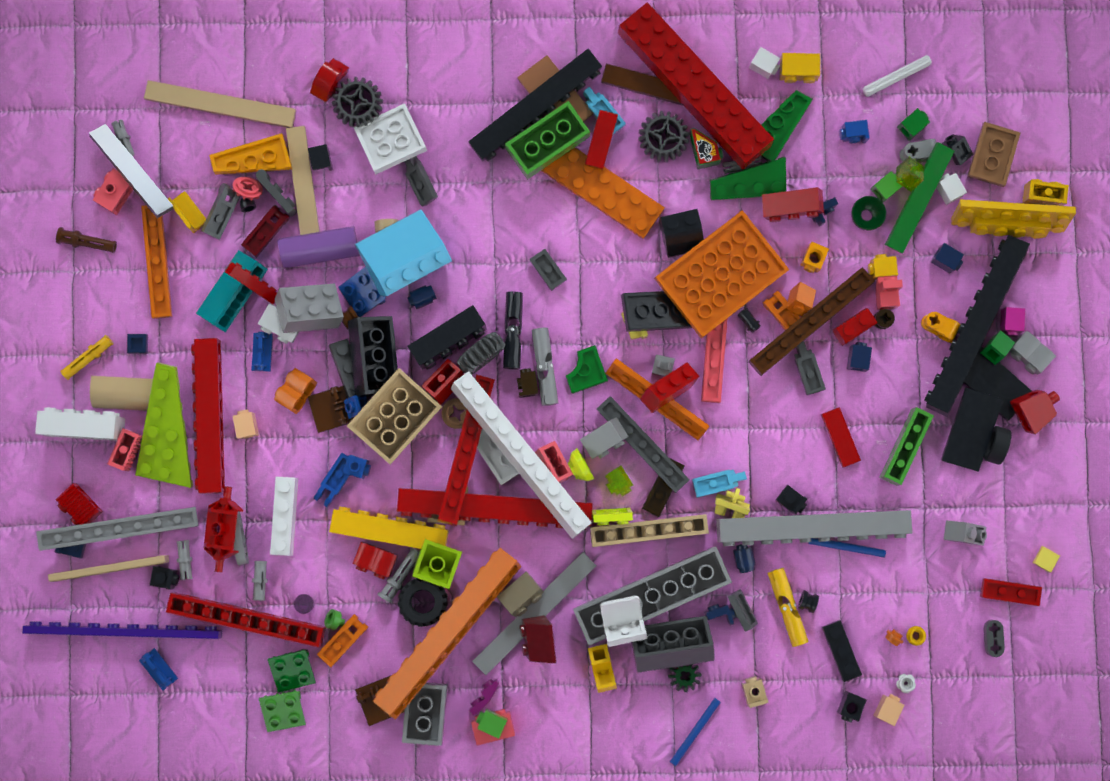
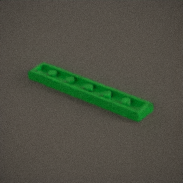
(919, 198)

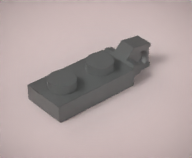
(420, 181)
(808, 370)

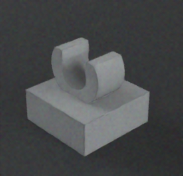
(662, 365)

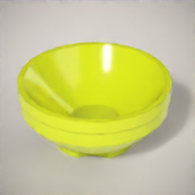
(579, 466)

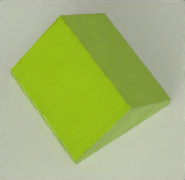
(436, 564)

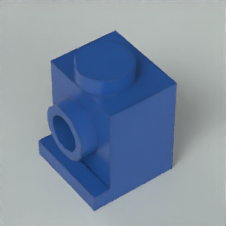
(854, 131)

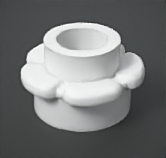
(906, 688)

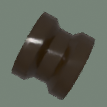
(882, 322)

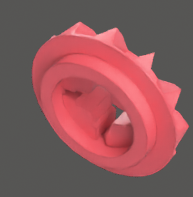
(242, 183)

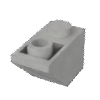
(965, 532)

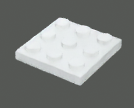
(390, 139)

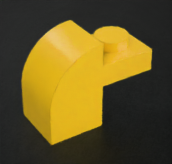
(602, 668)

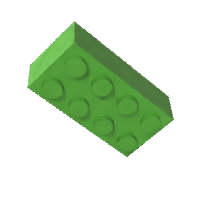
(547, 140)

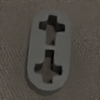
(989, 639)

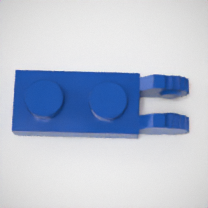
(334, 480)

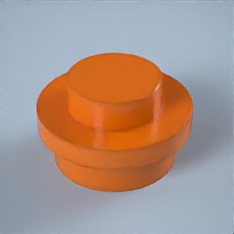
(894, 637)

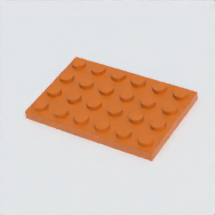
(721, 274)

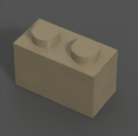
(521, 594)

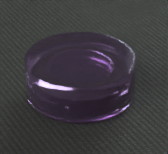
(304, 603)

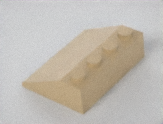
(394, 416)

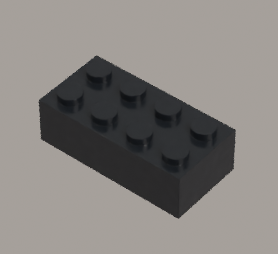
(447, 337)
(372, 353)

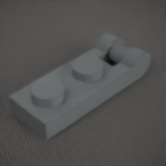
(287, 204)
(220, 212)

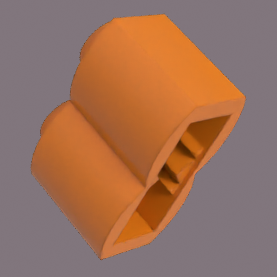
(295, 390)

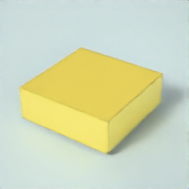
(1046, 559)

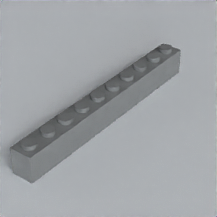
(814, 526)

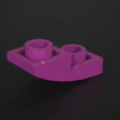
(488, 692)

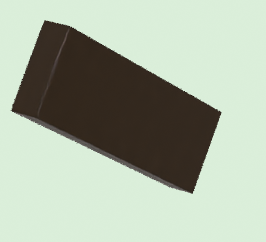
(659, 494)

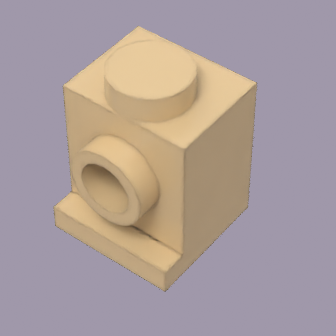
(748, 686)

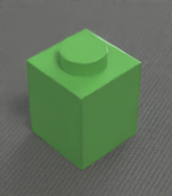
(886, 187)
(491, 723)

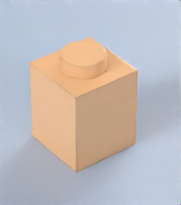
(245, 424)
(889, 709)

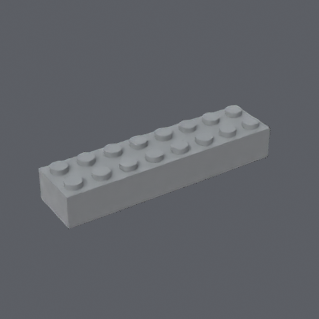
(659, 590)

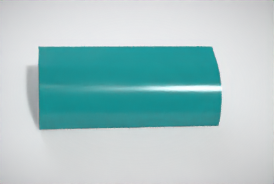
(229, 295)

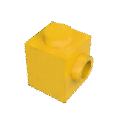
(882, 266)

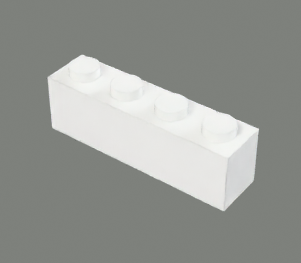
(284, 516)

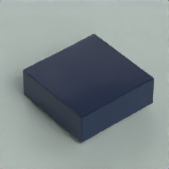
(137, 343)

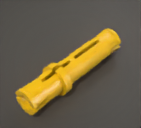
(94, 351)

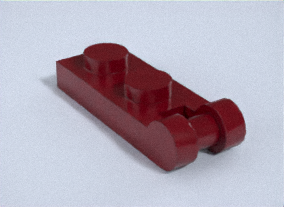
(265, 231)

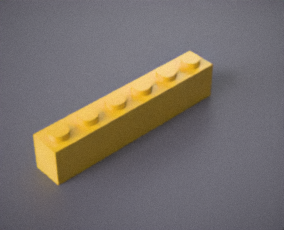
(385, 529)

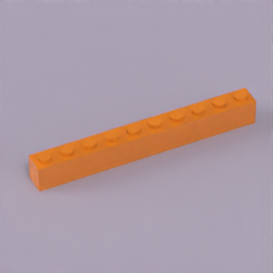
(447, 633)

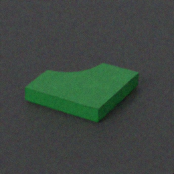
(588, 371)

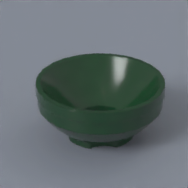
(876, 208)

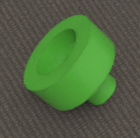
(334, 619)

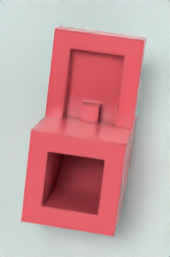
(888, 292)

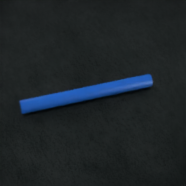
(849, 547)
(695, 731)

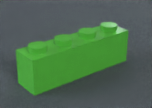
(906, 446)

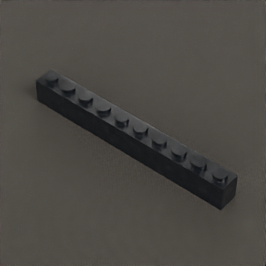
(977, 325)

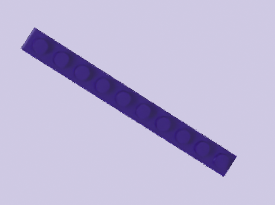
(114, 629)

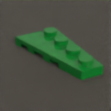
(784, 121)
(751, 182)

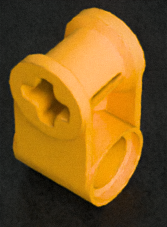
(943, 328)

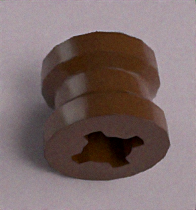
(348, 315)

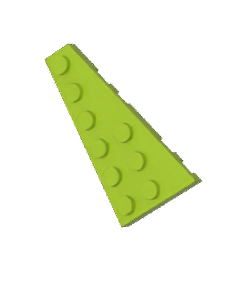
(164, 438)

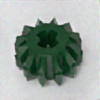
(682, 682)

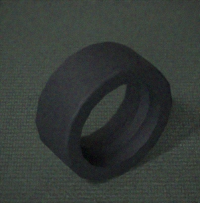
(998, 445)

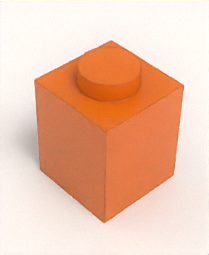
(801, 299)

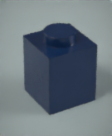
(947, 258)
(859, 357)

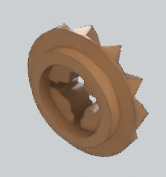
(448, 410)

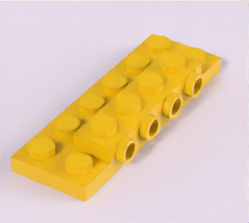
(1012, 218)

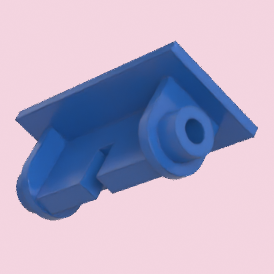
(262, 351)
(158, 669)

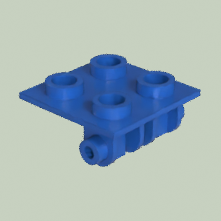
(361, 292)

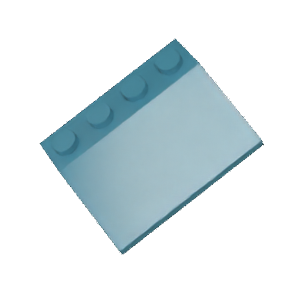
(403, 253)

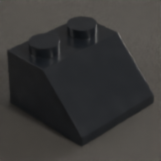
(681, 232)

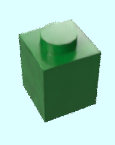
(914, 124)
(997, 347)

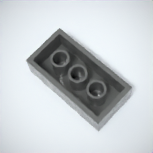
(674, 644)

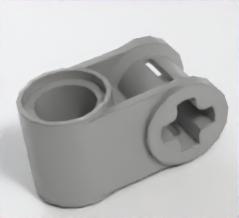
(921, 150)

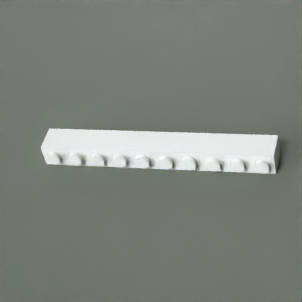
(520, 455)

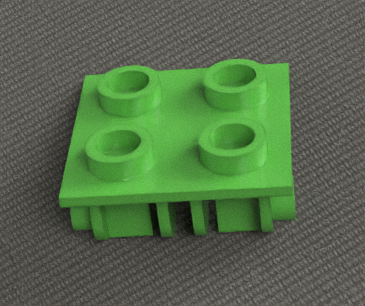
(282, 711)

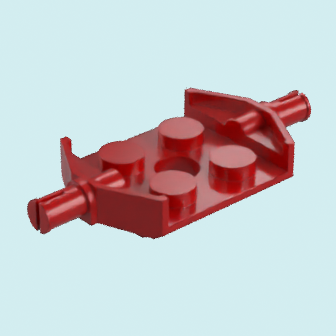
(224, 514)

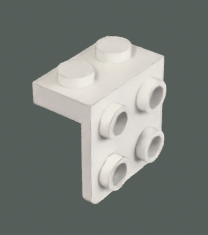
(623, 621)

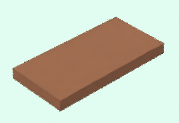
(542, 72)

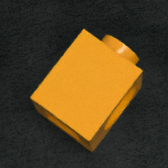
(815, 249)

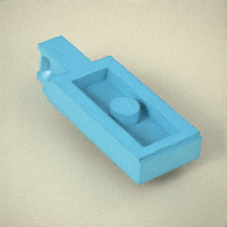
(598, 102)
(717, 482)

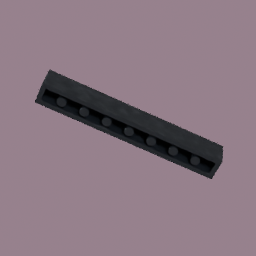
(535, 104)

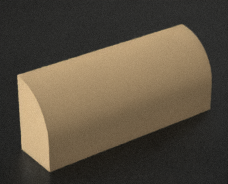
(120, 392)

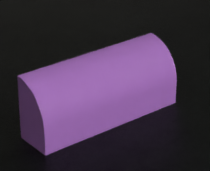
(318, 247)

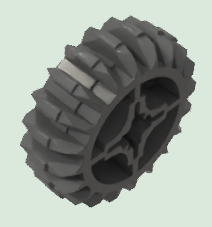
(349, 99)
(670, 137)
(481, 353)

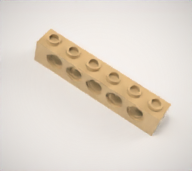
(649, 530)

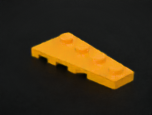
(263, 154)

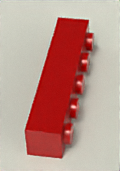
(251, 282)

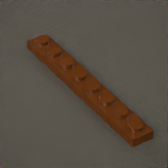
(811, 321)

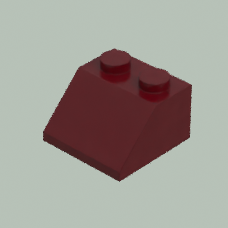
(538, 639)

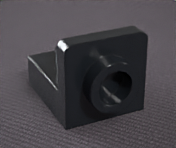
(961, 148)
(792, 500)
(164, 577)

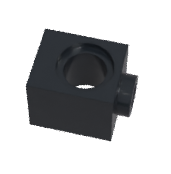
(859, 706)

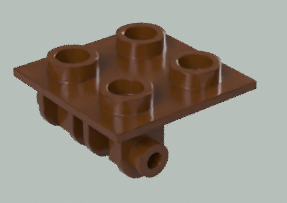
(329, 409)
(365, 697)

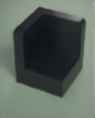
(320, 157)

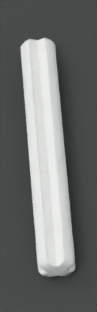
(897, 75)

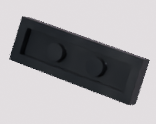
(841, 650)

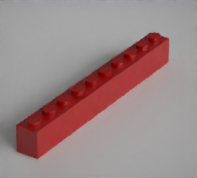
(483, 507)

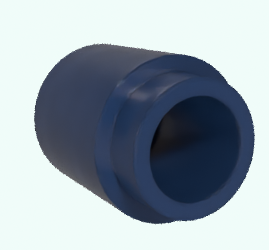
(421, 297)
(744, 558)

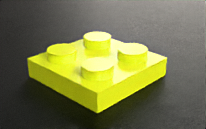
(604, 516)

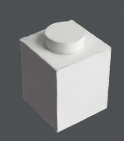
(765, 63)
(950, 188)

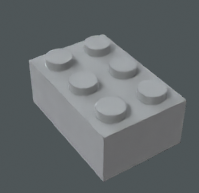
(308, 308)
(426, 716)

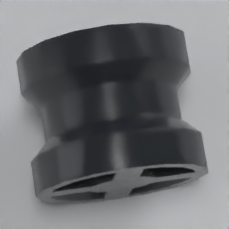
(808, 601)

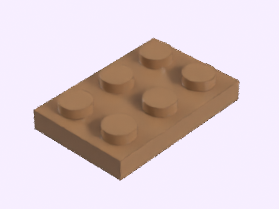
(993, 154)

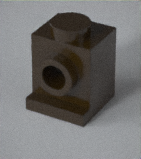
(527, 383)

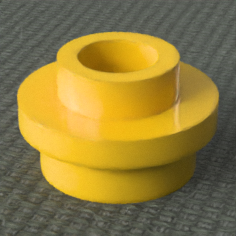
(922, 635)

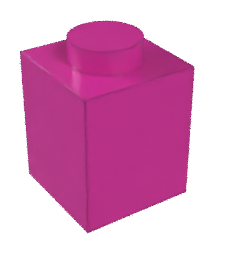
(1012, 321)

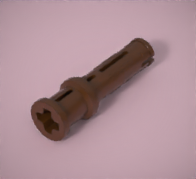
(76, 237)

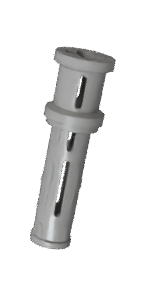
(391, 582)

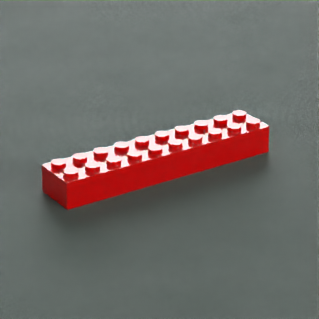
(695, 86)

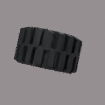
(411, 614)

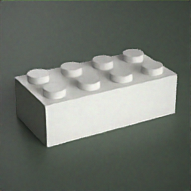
(79, 425)

